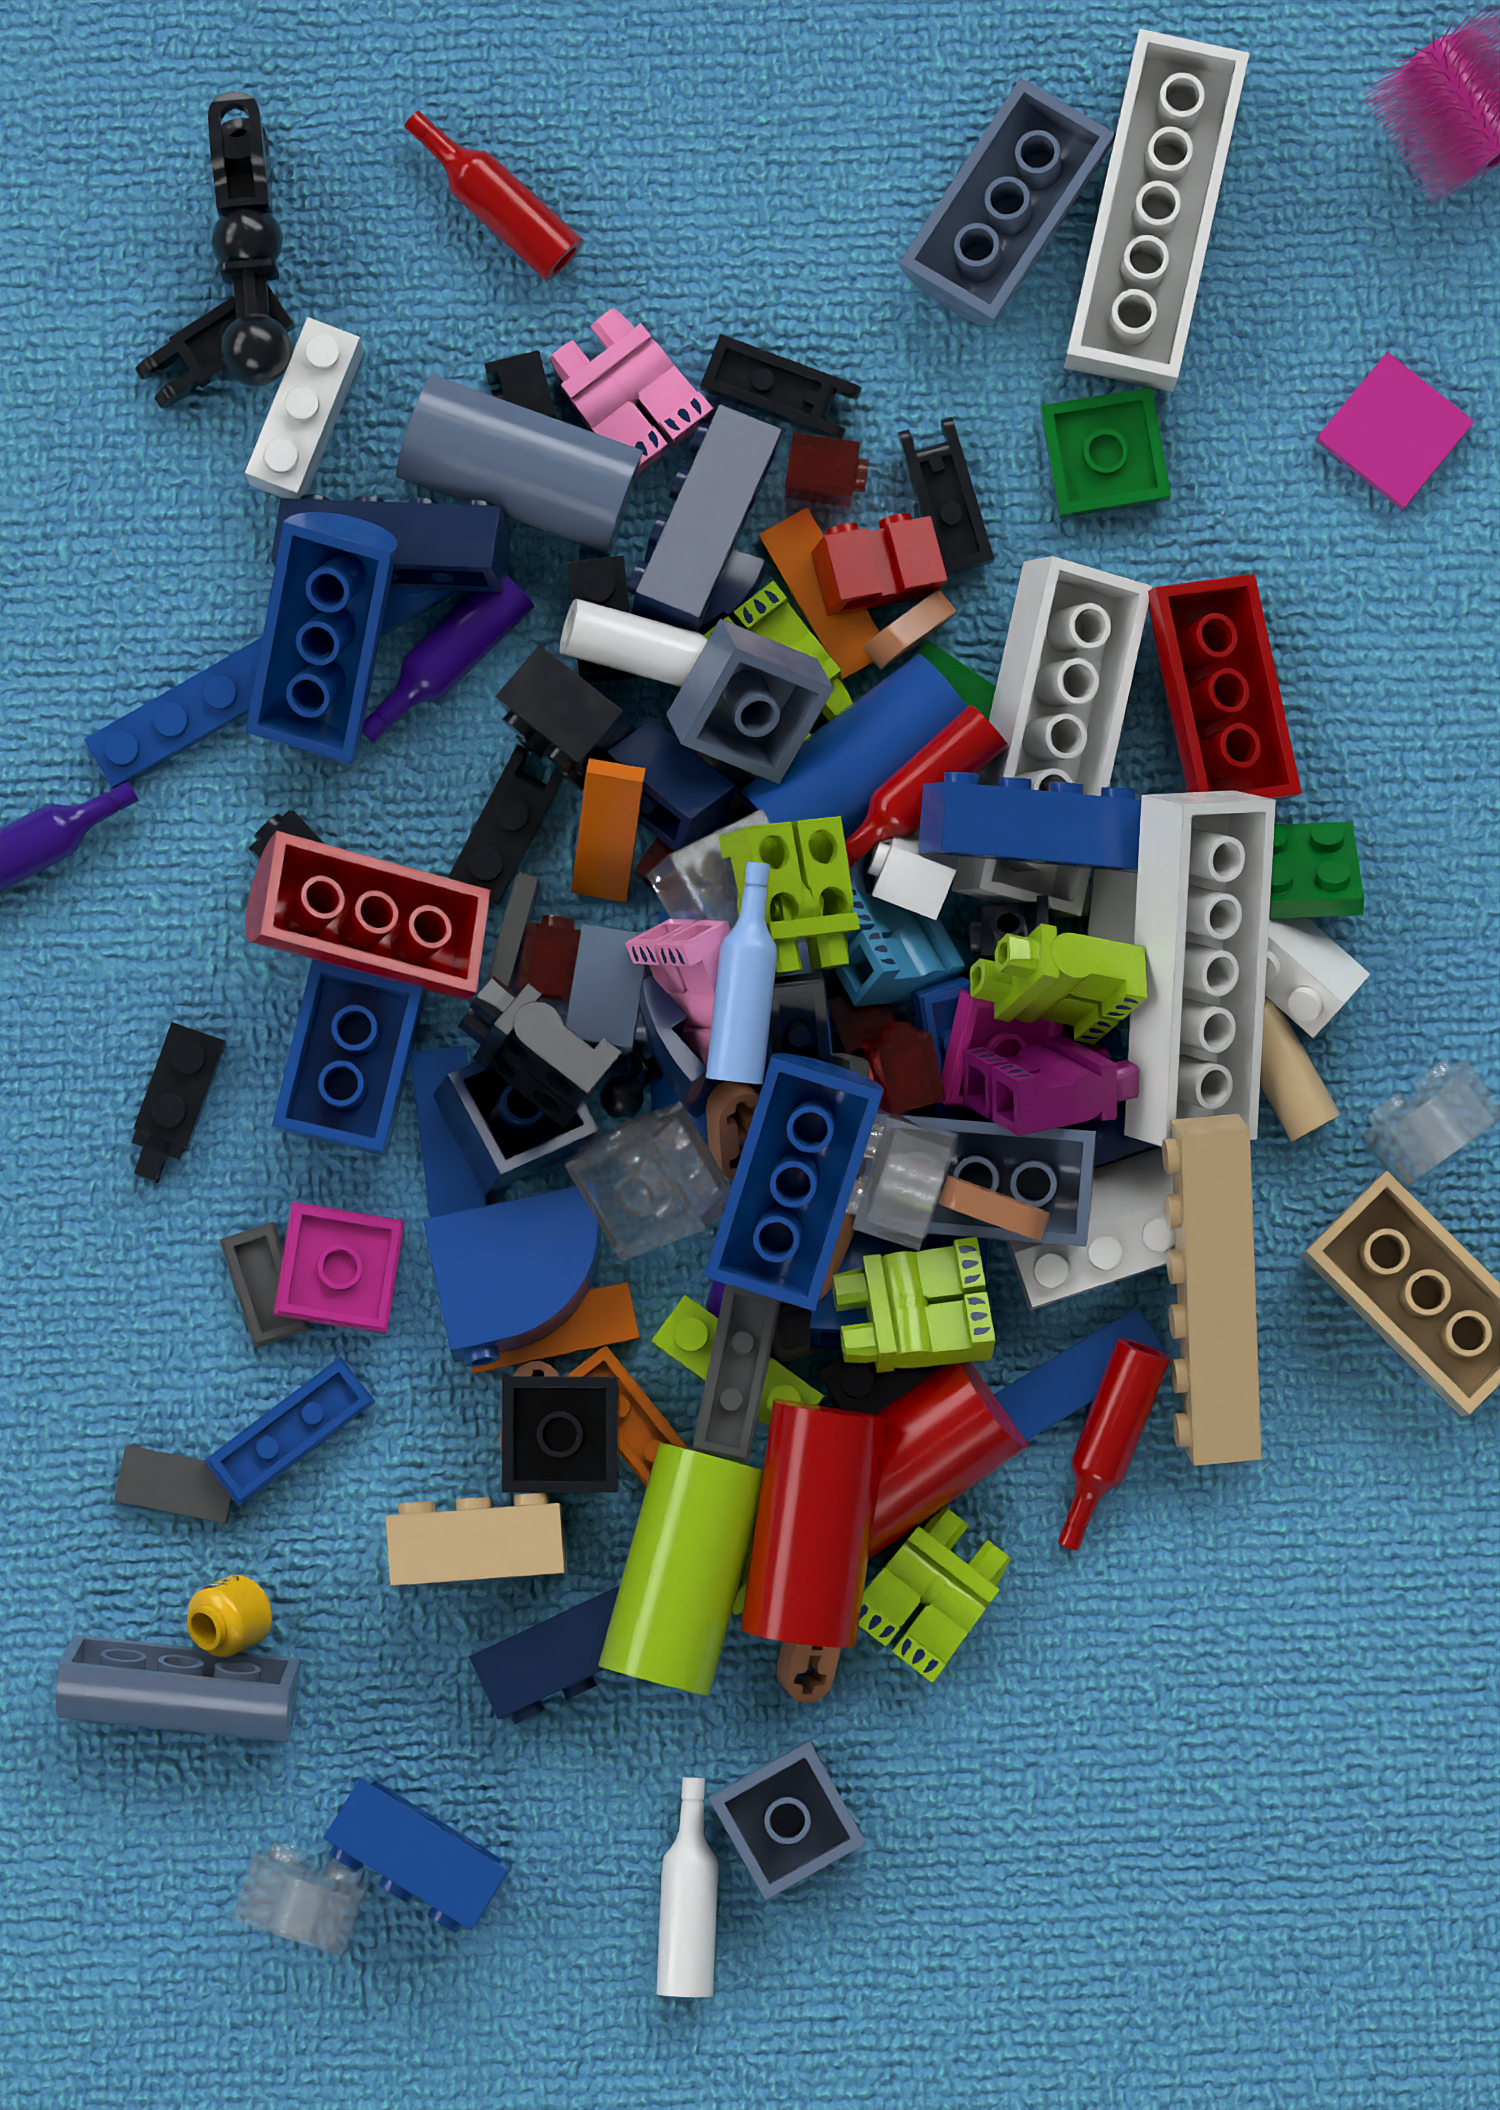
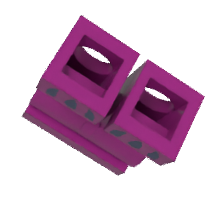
(1047, 1085)

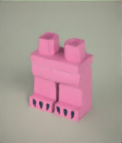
(625, 375)
(685, 965)

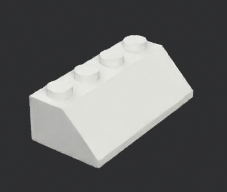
(1124, 1235)

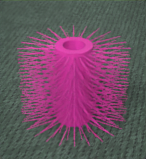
(1456, 95)

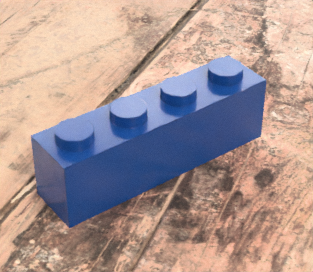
(1030, 824)

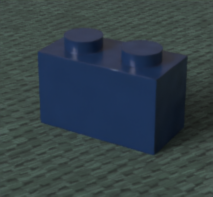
(681, 791)

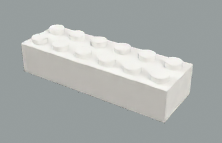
(1156, 210)
(1059, 708)
(1205, 958)

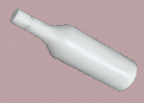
(630, 642)
(688, 1904)

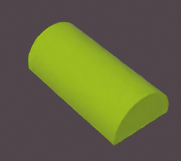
(683, 1570)

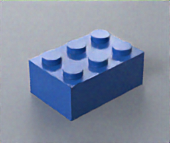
(349, 1058)
(416, 1854)

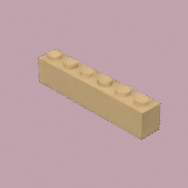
(1214, 1289)

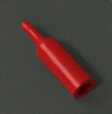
(501, 201)
(895, 807)
(1112, 1430)

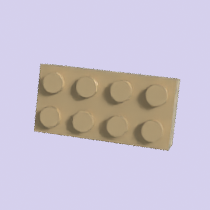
(1415, 1290)

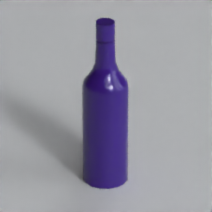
(450, 652)
(54, 833)

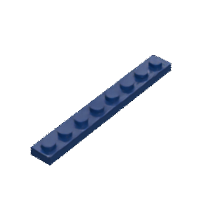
(210, 702)

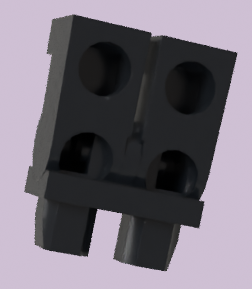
(536, 1049)

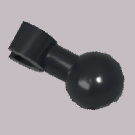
(624, 1093)

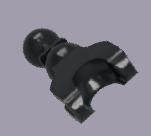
(246, 241)

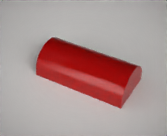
(1223, 688)
(368, 915)
(937, 1447)
(814, 1524)

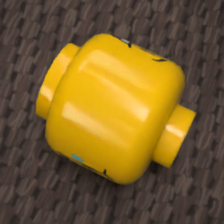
(229, 1616)

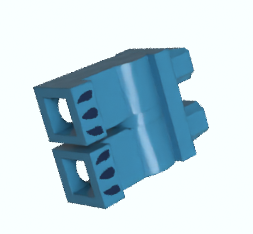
(899, 952)

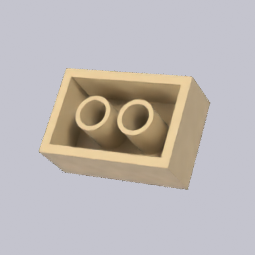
(476, 1540)

